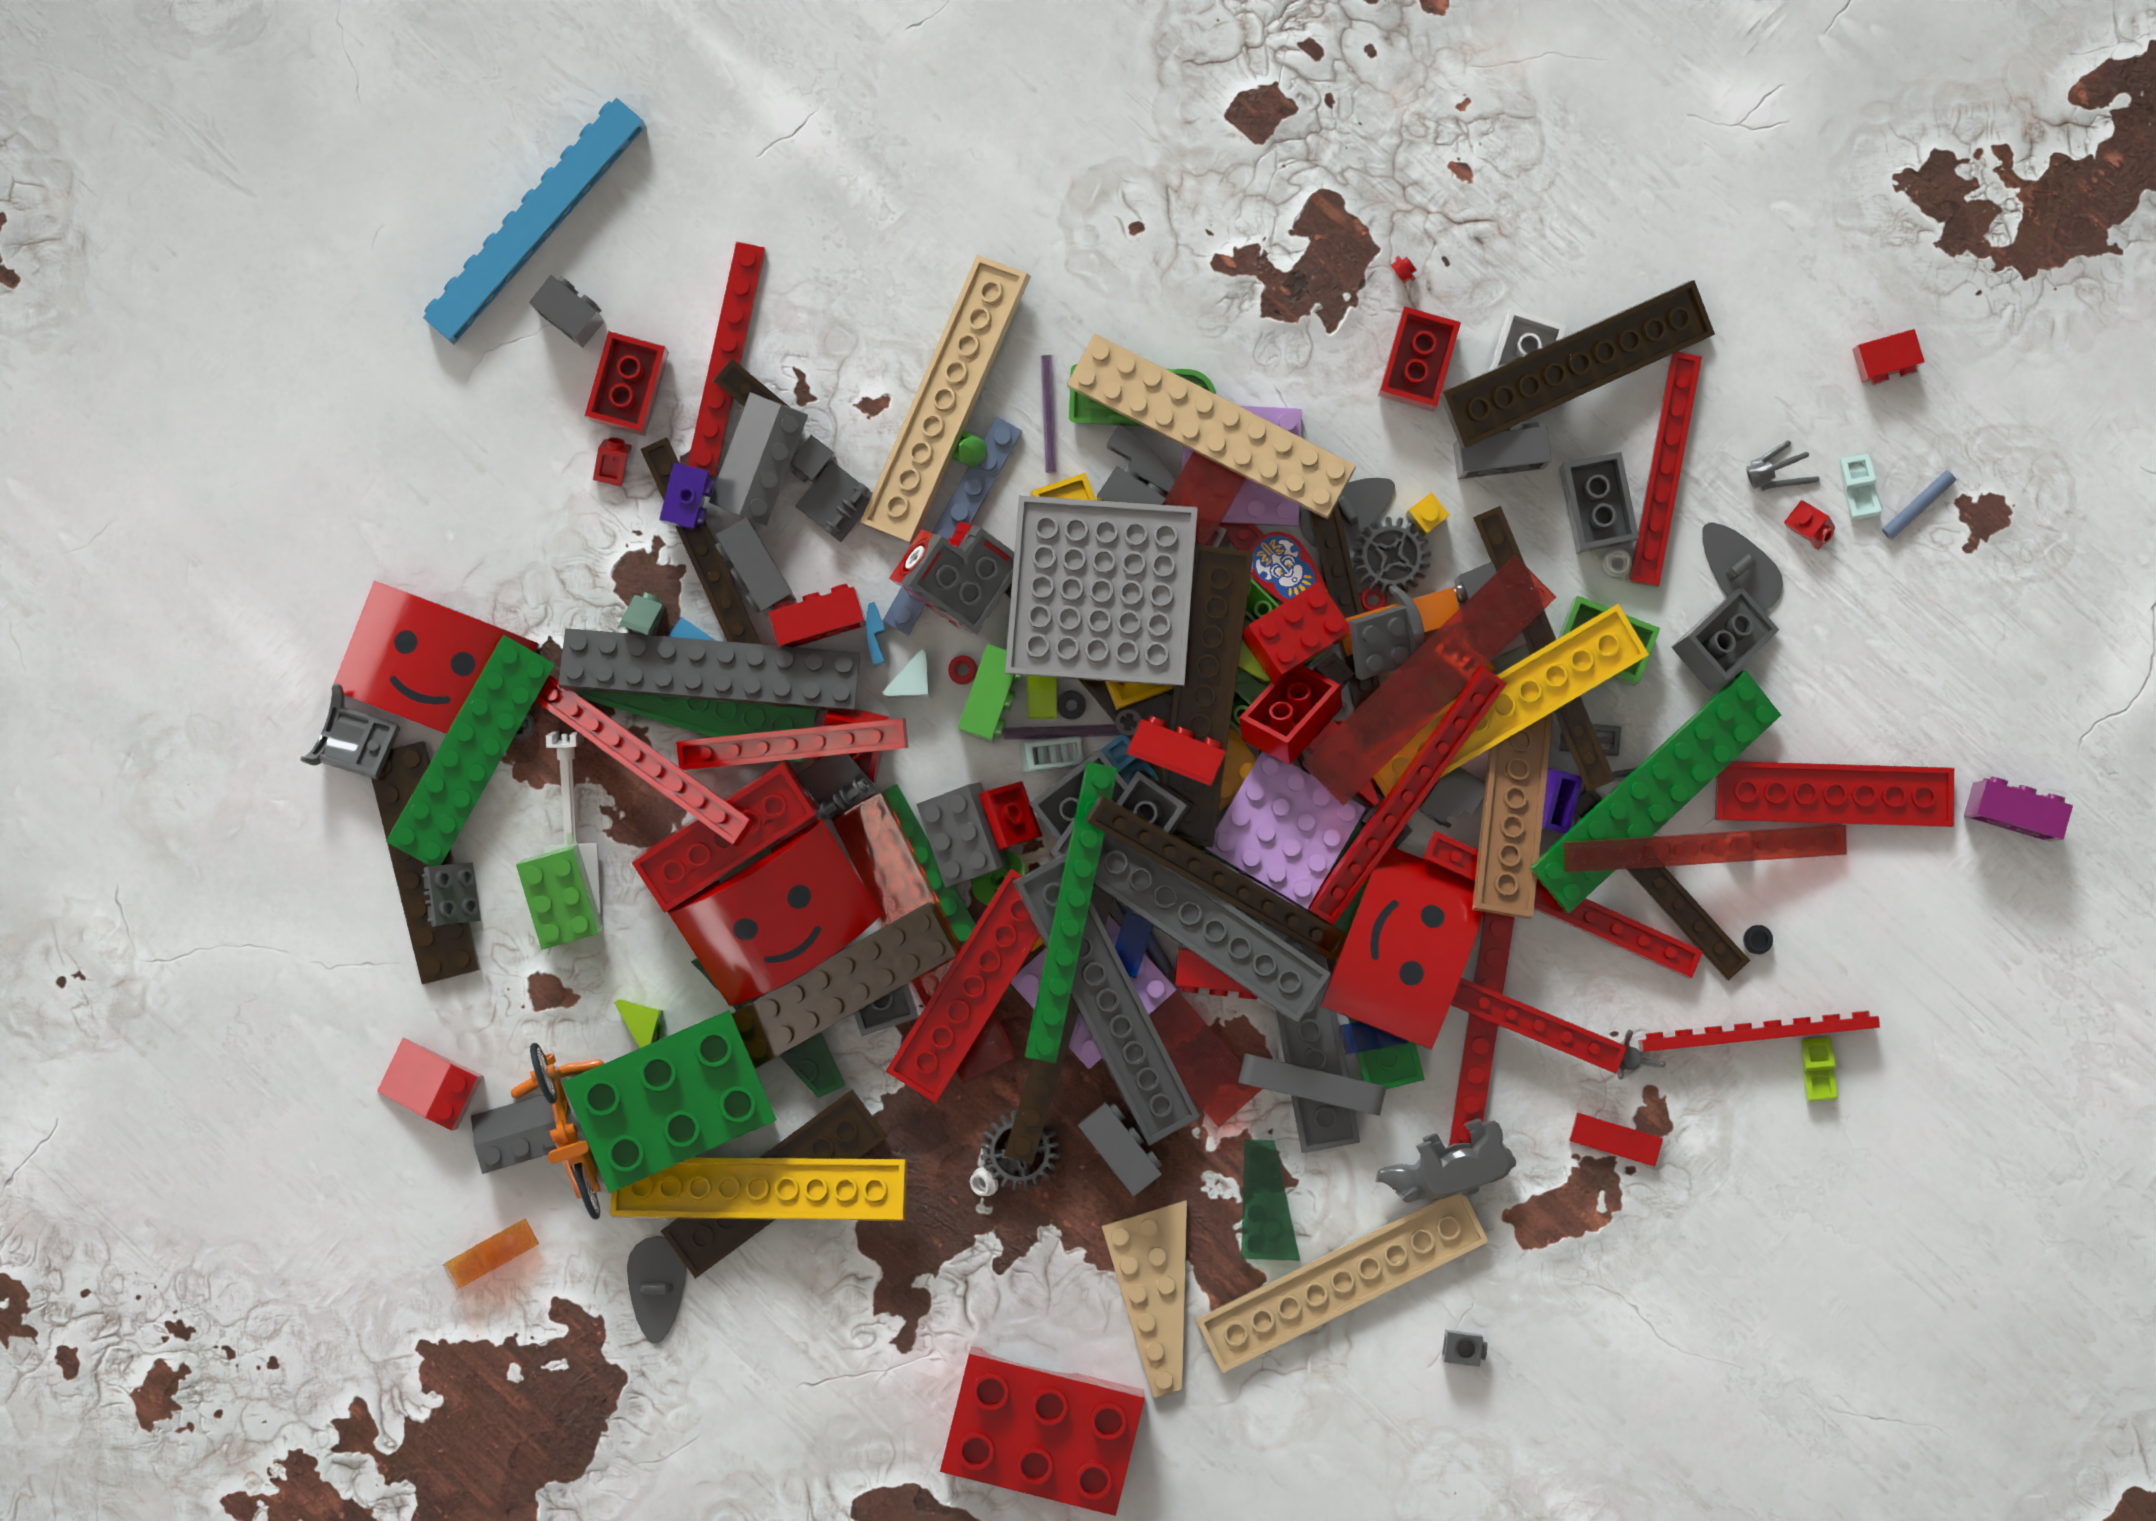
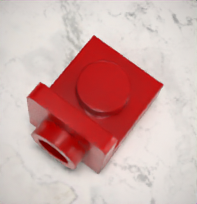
(612, 461)

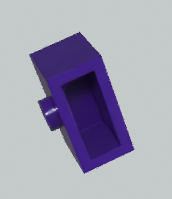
(686, 497)
(1560, 800)

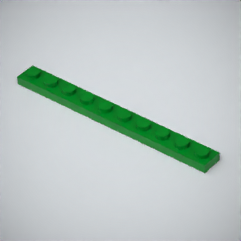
(1069, 918)

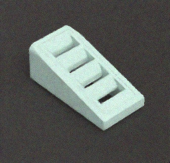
(1027, 754)

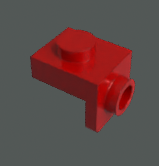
(1811, 524)

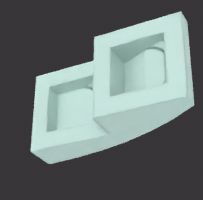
(1859, 486)

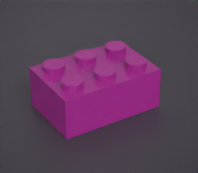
(2018, 809)

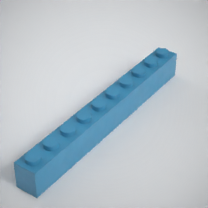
(534, 220)

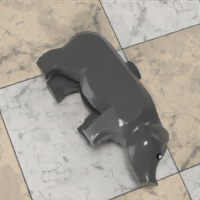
(1452, 1169)

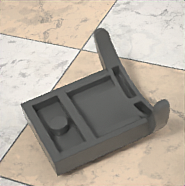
(1386, 637)
(353, 739)

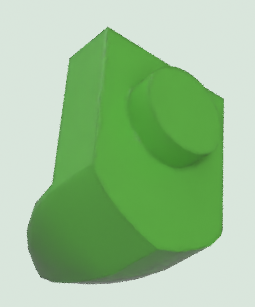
(970, 450)

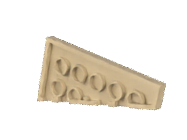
(1151, 1272)

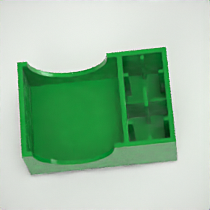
(669, 1101)

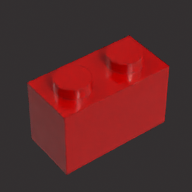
(1888, 356)

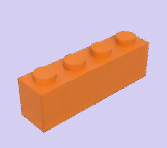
(1433, 609)

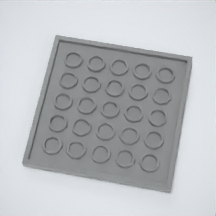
(1101, 590)

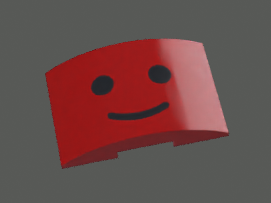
(417, 656)
(777, 916)
(1405, 948)

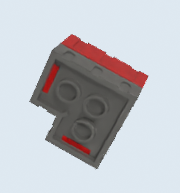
(957, 575)

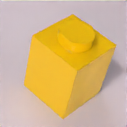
(1427, 514)

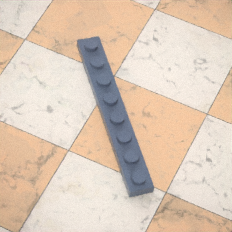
(961, 508)

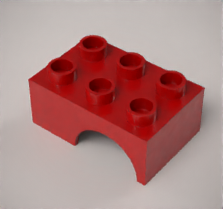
(1043, 1432)

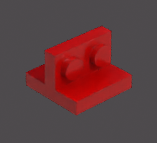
(1010, 815)

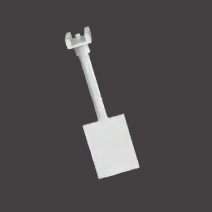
(588, 851)

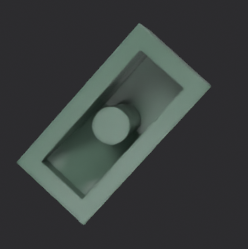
(643, 615)

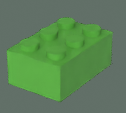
(1584, 610)
(989, 697)
(559, 896)

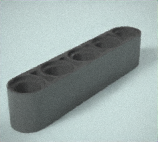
(1312, 1084)

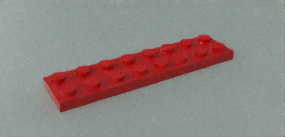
(1835, 794)
(967, 994)

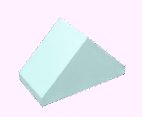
(912, 680)

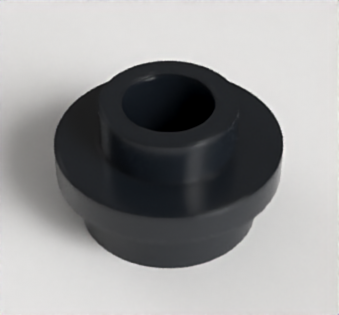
(1064, 698)

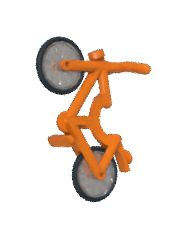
(570, 1150)

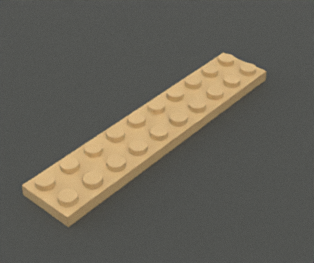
(945, 399)
(1211, 426)
(1341, 1280)

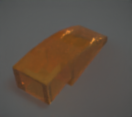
(490, 1254)

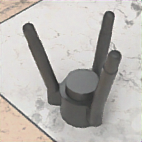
(1762, 473)
(1633, 1058)

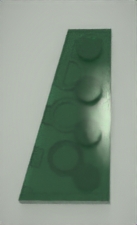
(1266, 1218)

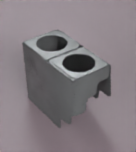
(1452, 795)

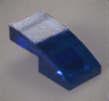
(1133, 942)
(1362, 1037)

